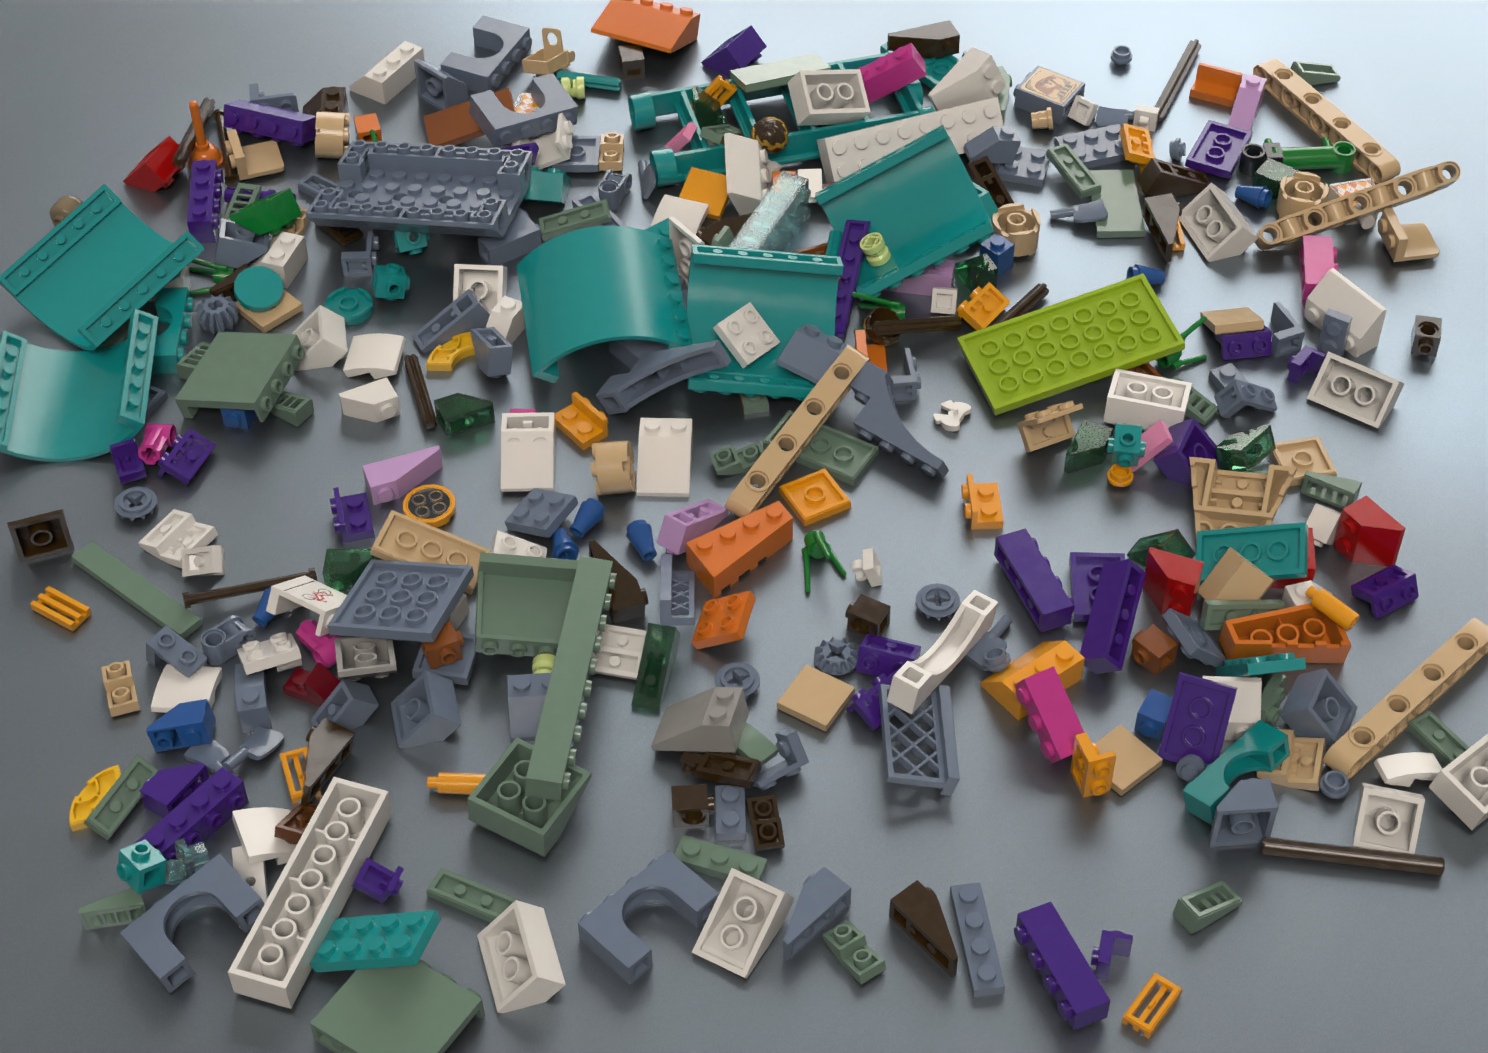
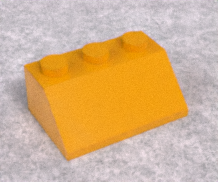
(1047, 654)

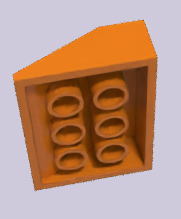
(648, 24)

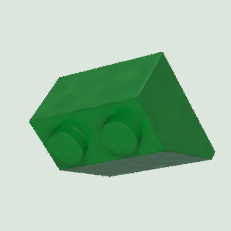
(269, 213)

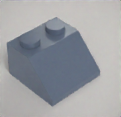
(439, 86)
(238, 244)
(810, 352)
(526, 703)
(1318, 707)
(425, 711)
(1245, 814)

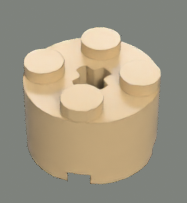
(331, 134)
(1300, 193)
(1019, 227)
(613, 467)

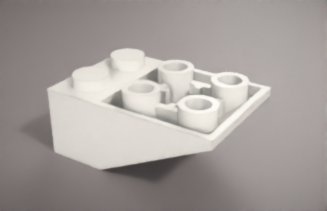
(528, 451)

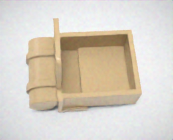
(549, 58)

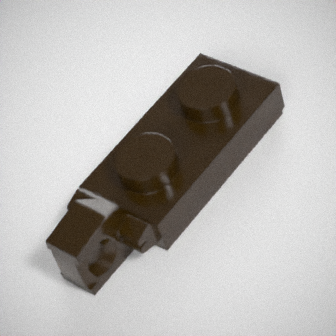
(722, 768)

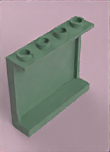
(241, 373)
(521, 603)
(396, 1012)

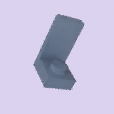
(284, 101)
(362, 262)
(1290, 332)
(906, 386)
(1242, 393)
(174, 650)
(792, 750)

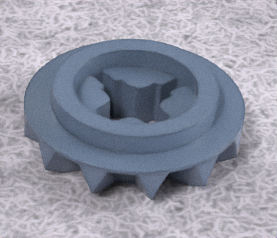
(135, 496)
(948, 599)
(836, 665)
(743, 673)

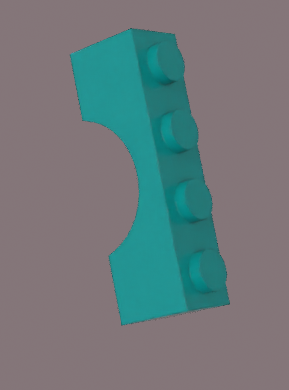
(174, 310)
(1257, 750)

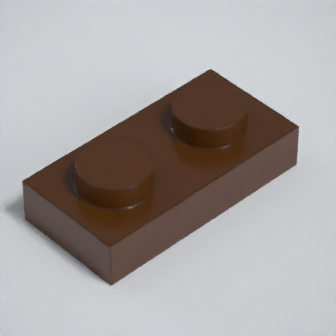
(294, 823)

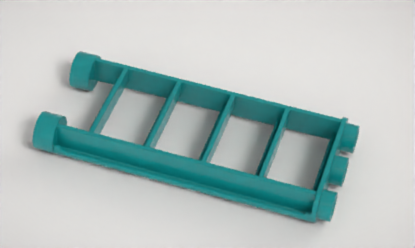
(802, 145)

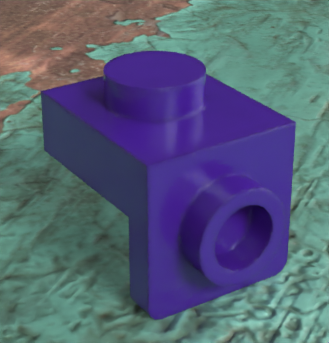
(1305, 360)
(127, 461)
(378, 880)
(1111, 943)

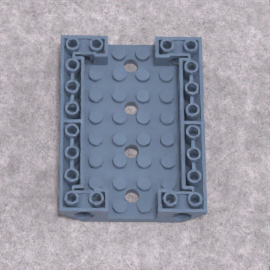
(425, 189)

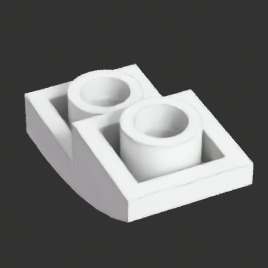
(1406, 767)

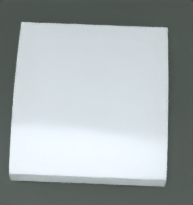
(686, 211)
(375, 355)
(177, 533)
(620, 651)
(177, 688)
(257, 831)

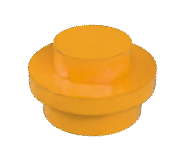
(1120, 476)

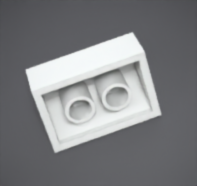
(389, 74)
(745, 172)
(1216, 225)
(1345, 297)
(1355, 390)
(1146, 399)
(520, 958)

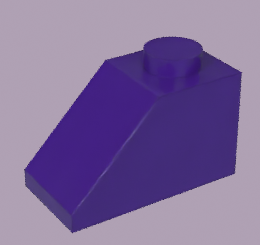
(172, 787)

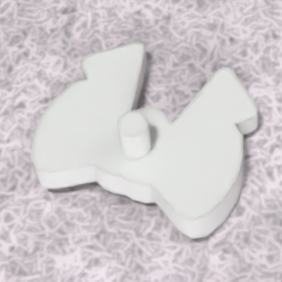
(955, 415)

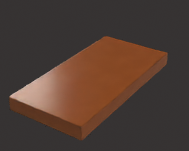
(456, 124)

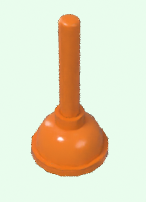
(203, 149)

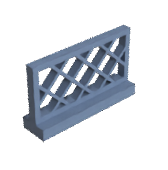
(942, 742)

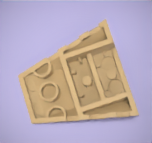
(1236, 498)

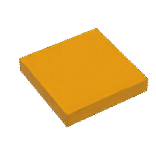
(707, 188)
(814, 497)

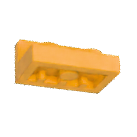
(1136, 145)
(983, 307)
(582, 422)
(982, 504)
(1089, 769)

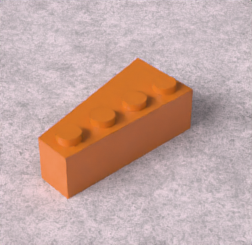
(738, 546)
(1287, 630)

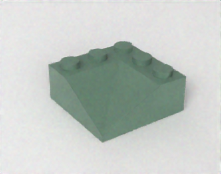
(529, 821)

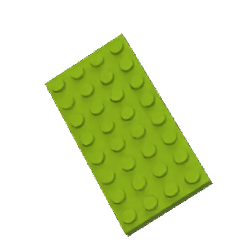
(1070, 344)

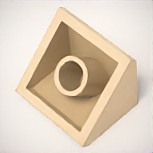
(1235, 579)

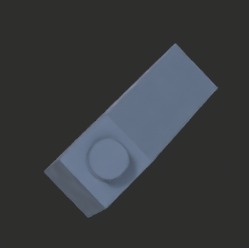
(459, 317)
(252, 699)
(819, 903)

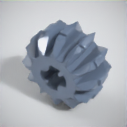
(217, 314)

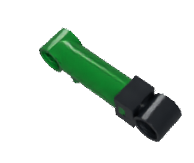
(1336, 158)

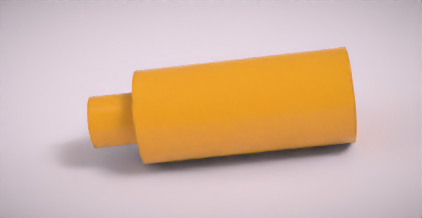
(1332, 608)
(455, 782)

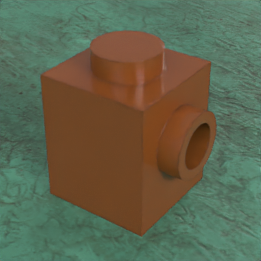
(445, 647)
(1154, 649)

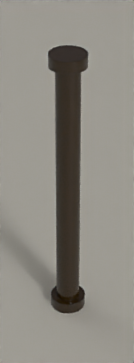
(231, 178)
(241, 589)

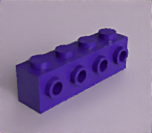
(270, 122)
(204, 200)
(1034, 580)
(1112, 616)
(199, 813)
(1062, 966)

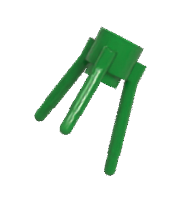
(219, 273)
(895, 306)
(1174, 359)
(818, 548)

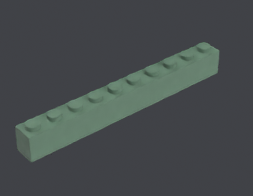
(570, 680)

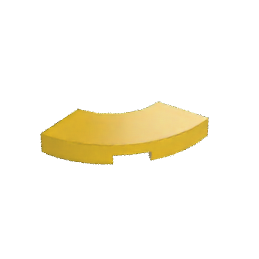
(446, 356)
(91, 796)

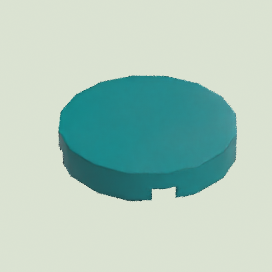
(258, 289)
(351, 304)

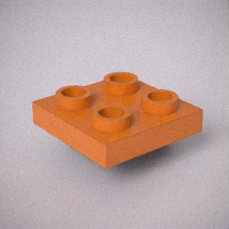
(723, 620)

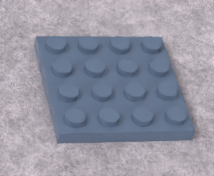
(401, 600)

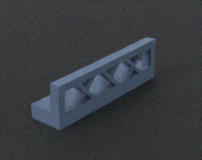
(670, 596)

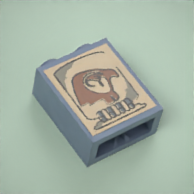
(1048, 89)

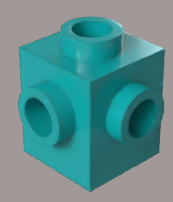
(404, 244)
(390, 281)
(1126, 445)
(141, 866)

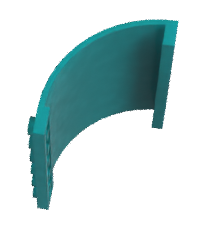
(918, 204)
(95, 270)
(598, 290)
(785, 292)
(74, 401)

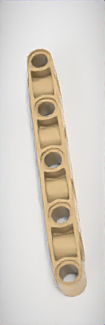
(1327, 119)
(1372, 199)
(796, 433)
(1409, 699)

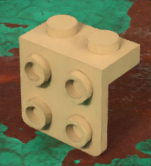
(253, 159)
(1406, 240)
(1048, 426)

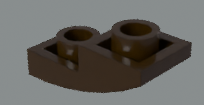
(765, 822)

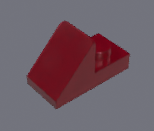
(311, 686)

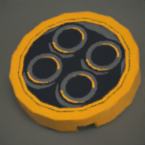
(430, 505)

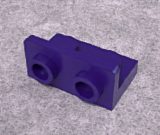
(1245, 344)
(186, 457)
(353, 517)
(1387, 589)
(884, 655)
(868, 703)

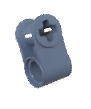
(614, 188)
(224, 639)

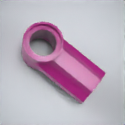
(156, 440)
(321, 647)

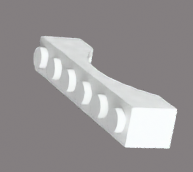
(920, 677)

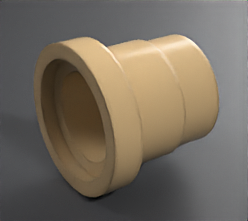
(1042, 119)

